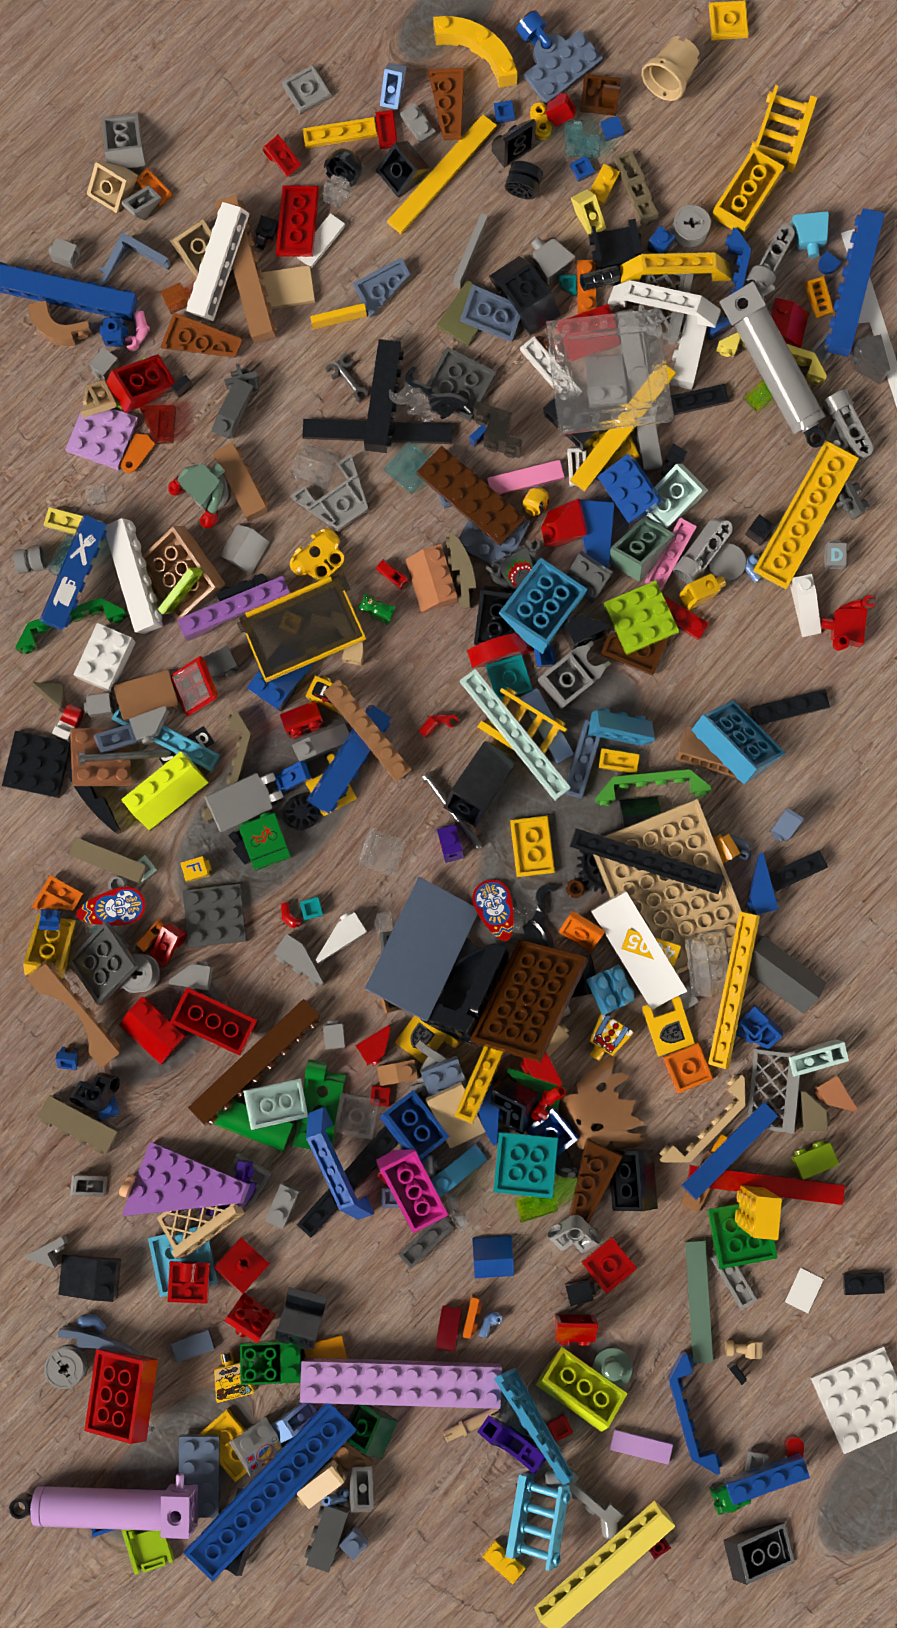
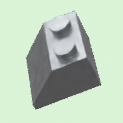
(871, 358)

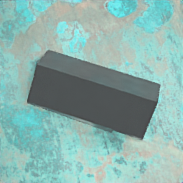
(785, 975)

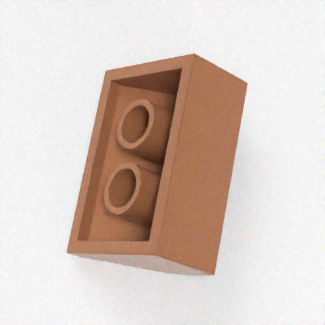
(431, 579)

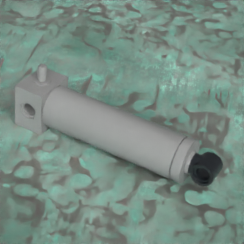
(774, 360)

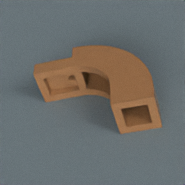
(56, 333)

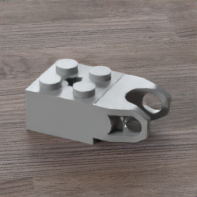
(577, 671)

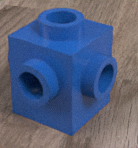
(113, 331)

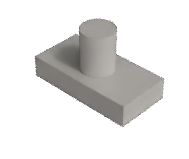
(433, 1056)

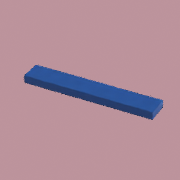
(729, 1150)

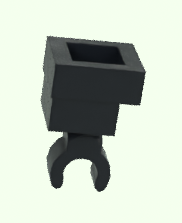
(675, 456)

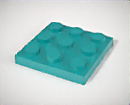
(525, 1165)

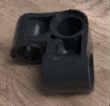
(97, 1094)

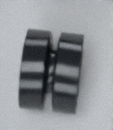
(523, 180)

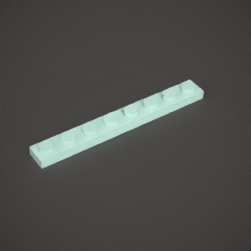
(515, 735)

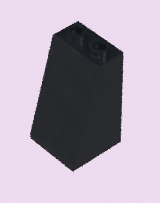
(479, 783)

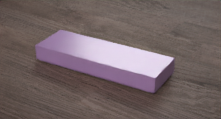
(641, 1446)

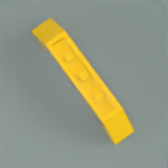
(675, 264)

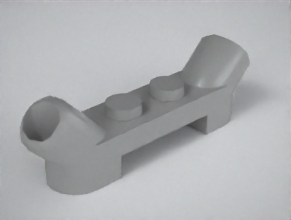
(609, 1513)

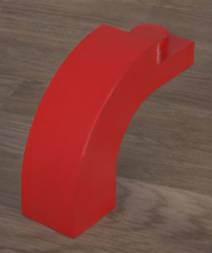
(497, 649)

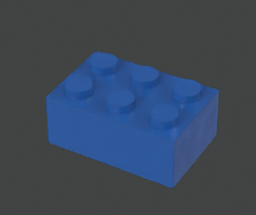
(630, 489)
(414, 1125)

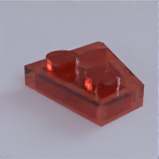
(161, 422)

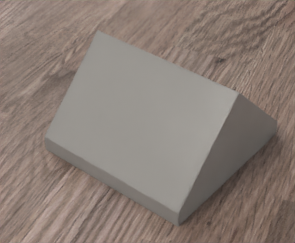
(244, 549)

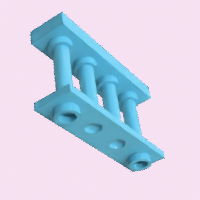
(520, 1526)

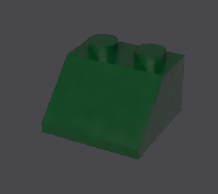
(373, 1430)

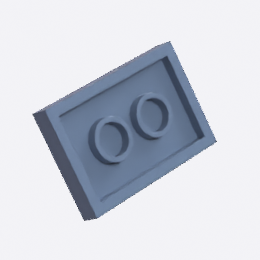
(490, 313)
(443, 1075)

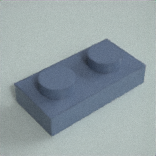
(115, 738)

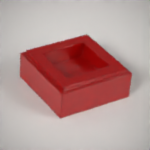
(382, 1093)
(559, 1427)

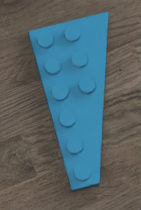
(531, 1419)

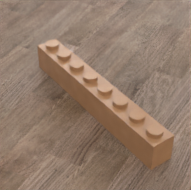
(249, 284)

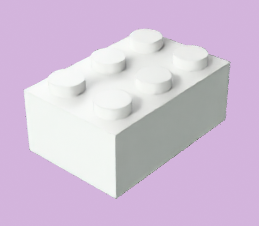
(104, 658)

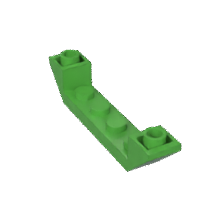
(696, 784)

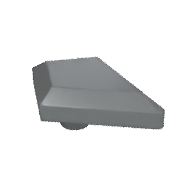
(836, 437)

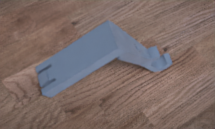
(120, 250)

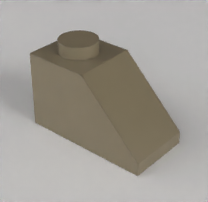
(812, 1115)

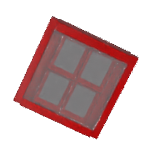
(194, 686)

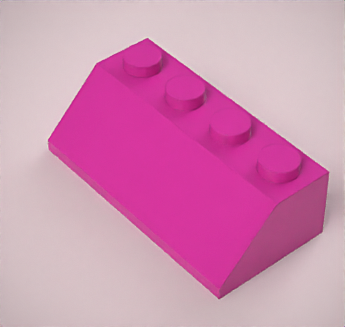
(411, 1188)

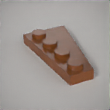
(448, 97)
(195, 337)

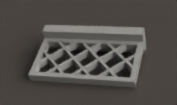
(676, 318)
(791, 1091)

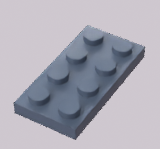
(201, 1467)

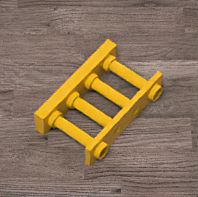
(794, 141)
(489, 727)

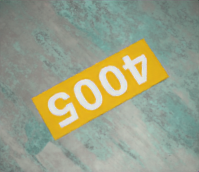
(634, 943)

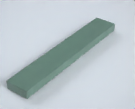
(699, 1301)

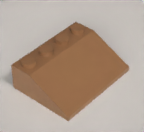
(169, 562)

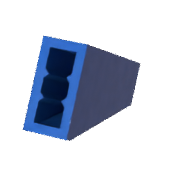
(598, 522)

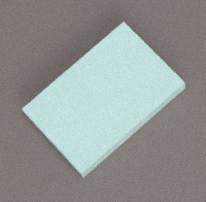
(275, 1104)

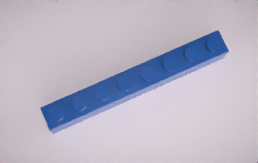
(855, 282)
(67, 292)

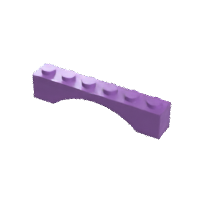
(206, 619)

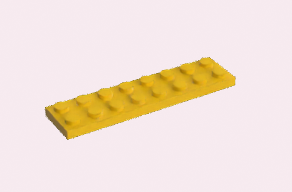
(805, 514)

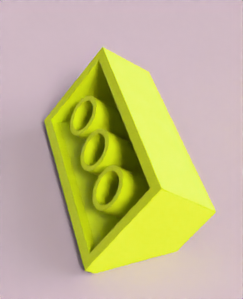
(165, 790)
(581, 1389)

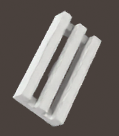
(569, 455)

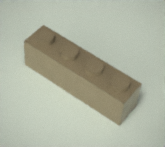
(79, 1124)

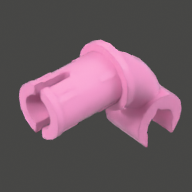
(141, 330)

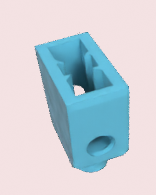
(810, 231)

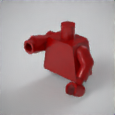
(848, 623)

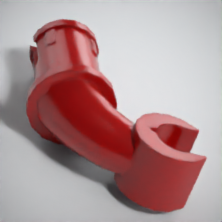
(435, 720)
(548, 1099)

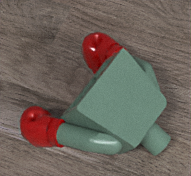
(203, 488)

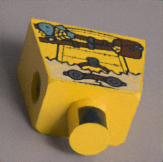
(228, 1379)

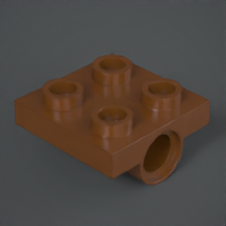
(600, 94)

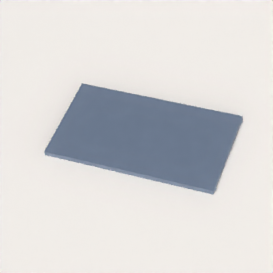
(422, 949)

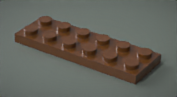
(470, 496)

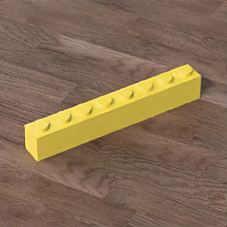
(604, 1566)

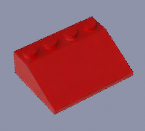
(121, 1396)

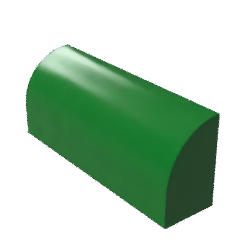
(237, 1121)

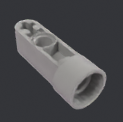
(764, 272)
(839, 406)
(703, 550)

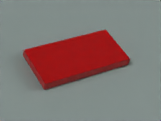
(297, 221)

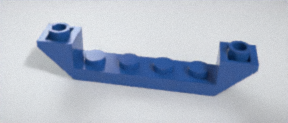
(737, 246)
(331, 1167)
(707, 1458)

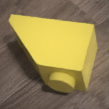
(588, 211)

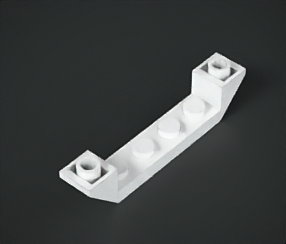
(667, 299)

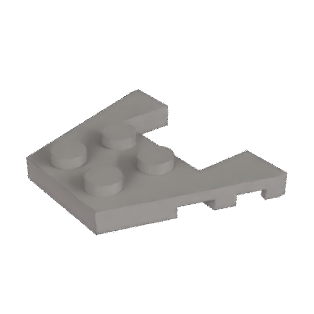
(342, 503)

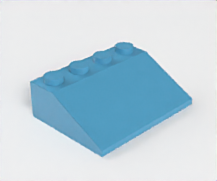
(542, 604)
(737, 741)

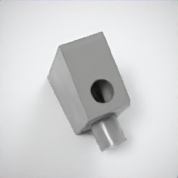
(551, 259)

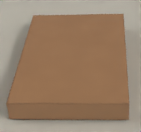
(145, 694)

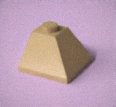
(111, 184)

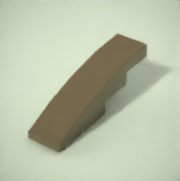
(636, 187)
(107, 860)

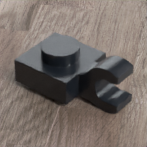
(265, 230)
(240, 849)

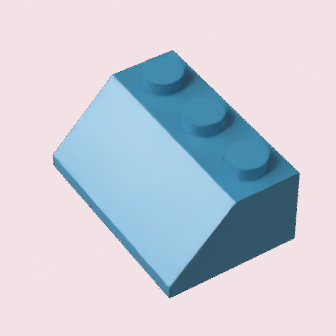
(621, 727)

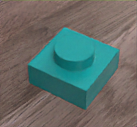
(311, 908)

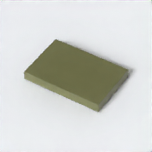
(450, 321)

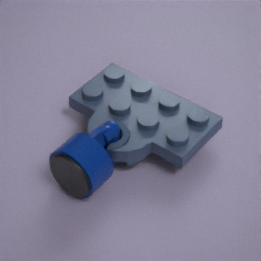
(556, 59)

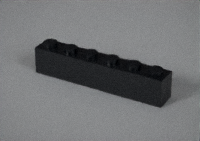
(381, 406)

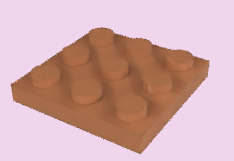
(99, 772)

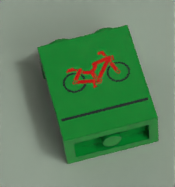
(264, 841)

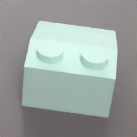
(679, 492)

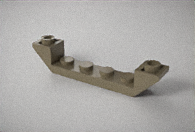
(235, 725)

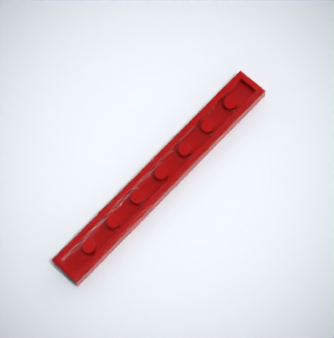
(780, 1186)

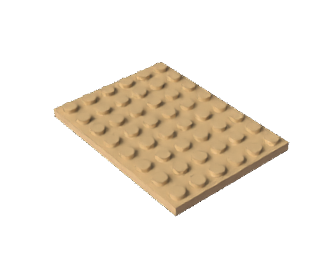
(668, 906)

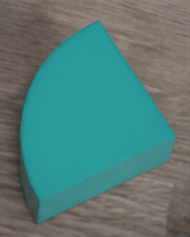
(568, 283)

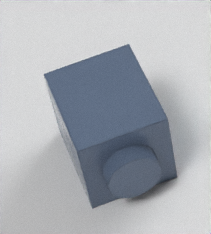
(353, 1542)

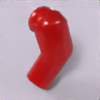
(289, 918)

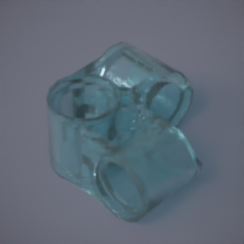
(586, 143)

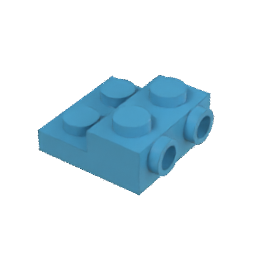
(611, 989)

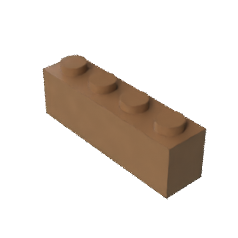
(240, 482)

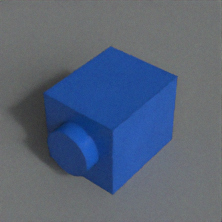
(660, 241)

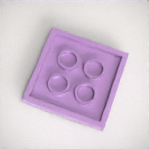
(103, 437)

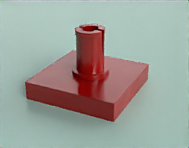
(241, 1265)

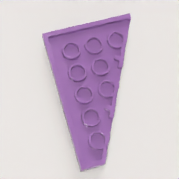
(176, 1182)

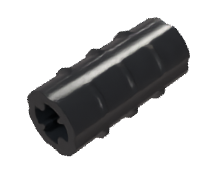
(599, 278)

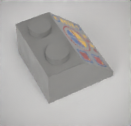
(256, 1446)

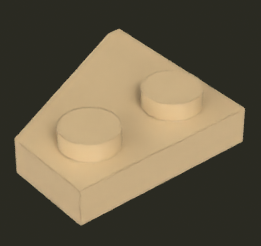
(97, 399)

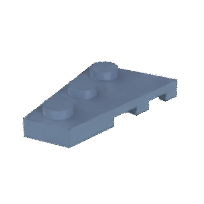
(380, 285)

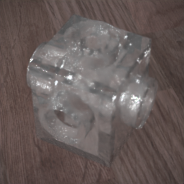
(336, 191)

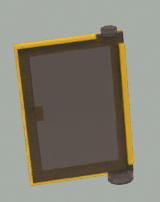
(302, 627)

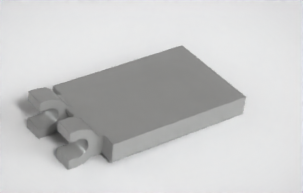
(241, 800)

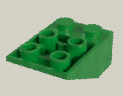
(269, 1363)

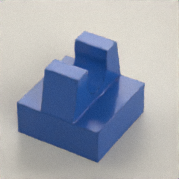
(49, 919)
(67, 1060)

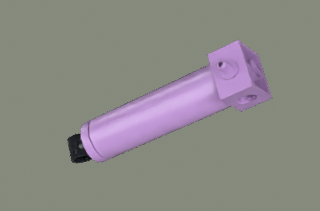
(168, 1510)

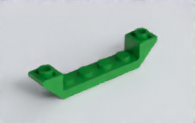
(113, 613)

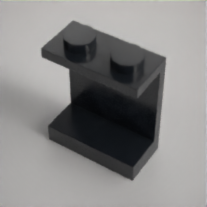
(615, 245)
(301, 1318)

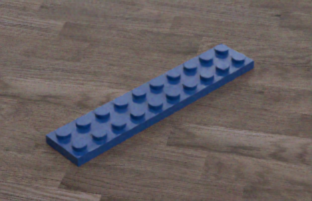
(269, 1491)

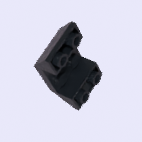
(526, 293)

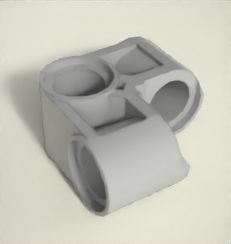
(574, 1231)

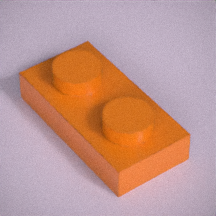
(474, 1308)

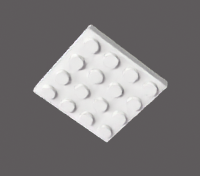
(859, 1398)

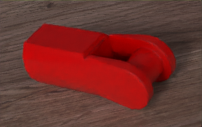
(390, 572)

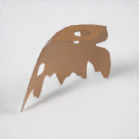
(601, 1108)

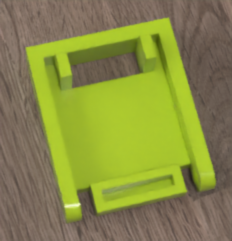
(147, 1549)

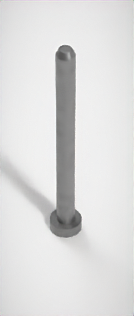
(82, 758)
(442, 797)

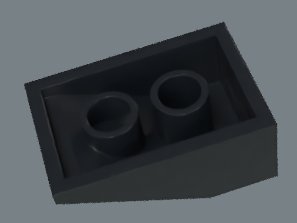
(515, 142)
(489, 621)
(90, 1277)
(758, 1552)

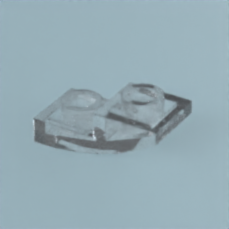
(457, 1216)

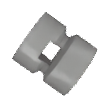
(30, 559)

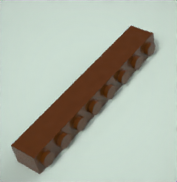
(254, 1063)

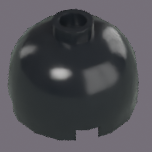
(344, 163)

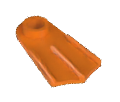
(137, 451)

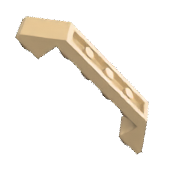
(736, 1087)

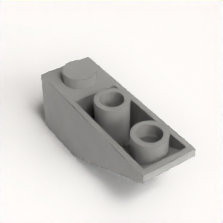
(297, 955)

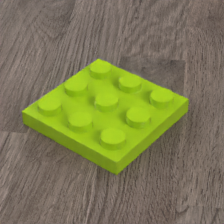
(641, 617)

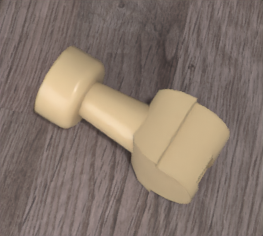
(752, 1349)

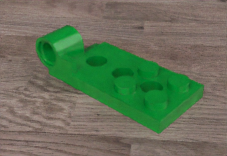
(316, 1076)

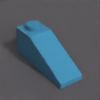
(458, 1170)

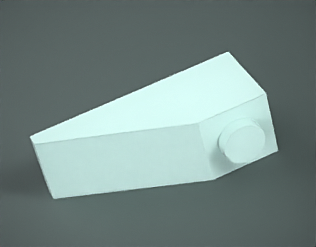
(818, 1057)

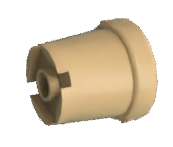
(671, 69)

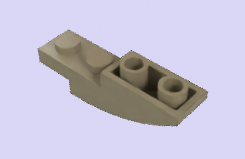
(461, 562)

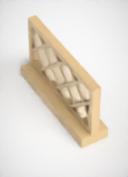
(204, 1232)

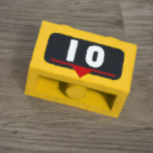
(316, 691)

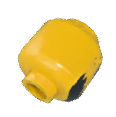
(536, 501)

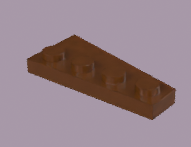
(593, 1178)

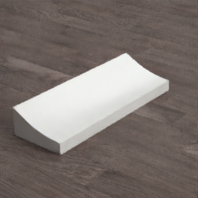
(654, 977)

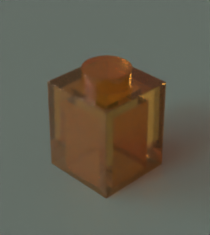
(175, 297)

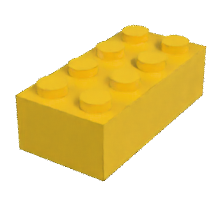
(747, 191)
(758, 1212)

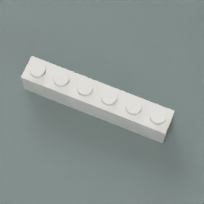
(217, 261)
(133, 576)

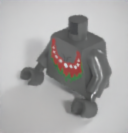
(514, 566)

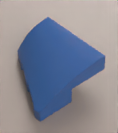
(758, 1028)

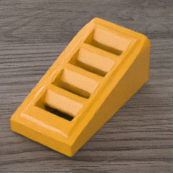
(825, 294)

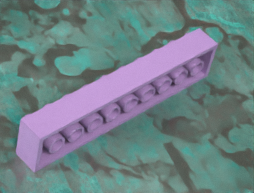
(400, 1383)

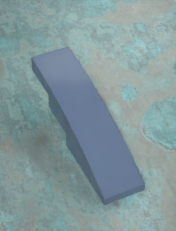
(91, 1339)

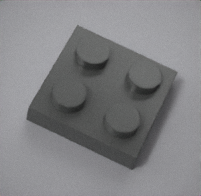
(589, 574)

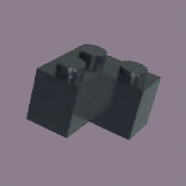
(516, 1101)

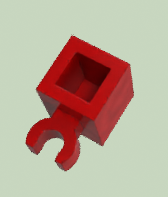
(560, 109)

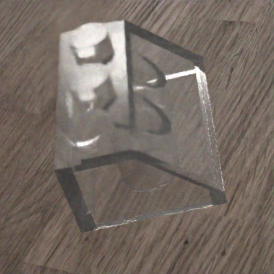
(707, 962)

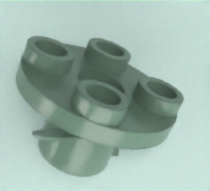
(613, 1365)

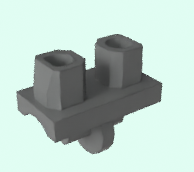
(244, 375)
(850, 501)

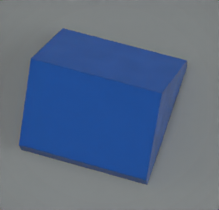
(554, 1127)
(493, 1257)

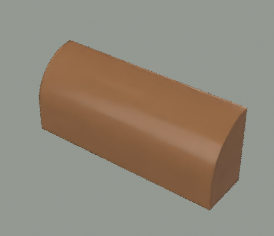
(698, 754)

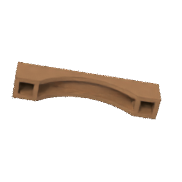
(367, 730)
(48, 982)

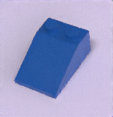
(280, 690)

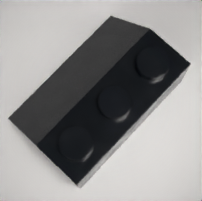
(634, 1181)

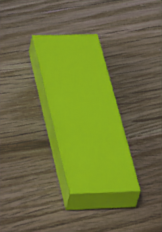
(180, 590)

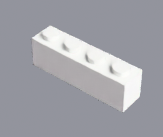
(688, 352)

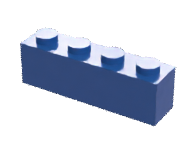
(766, 1479)

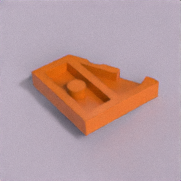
(57, 896)

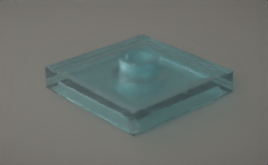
(404, 467)

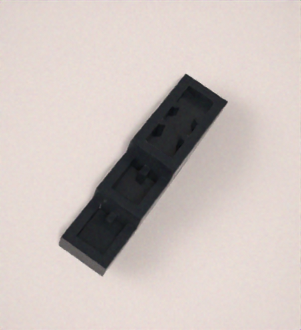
(98, 806)

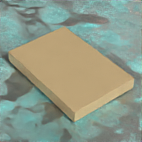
(289, 287)
(444, 1108)

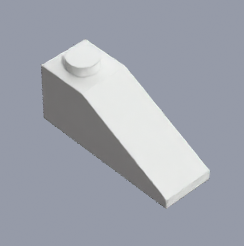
(806, 604)
(344, 934)

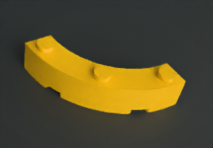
(481, 41)

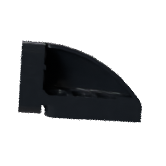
(468, 991)

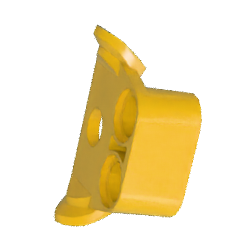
(303, 563)

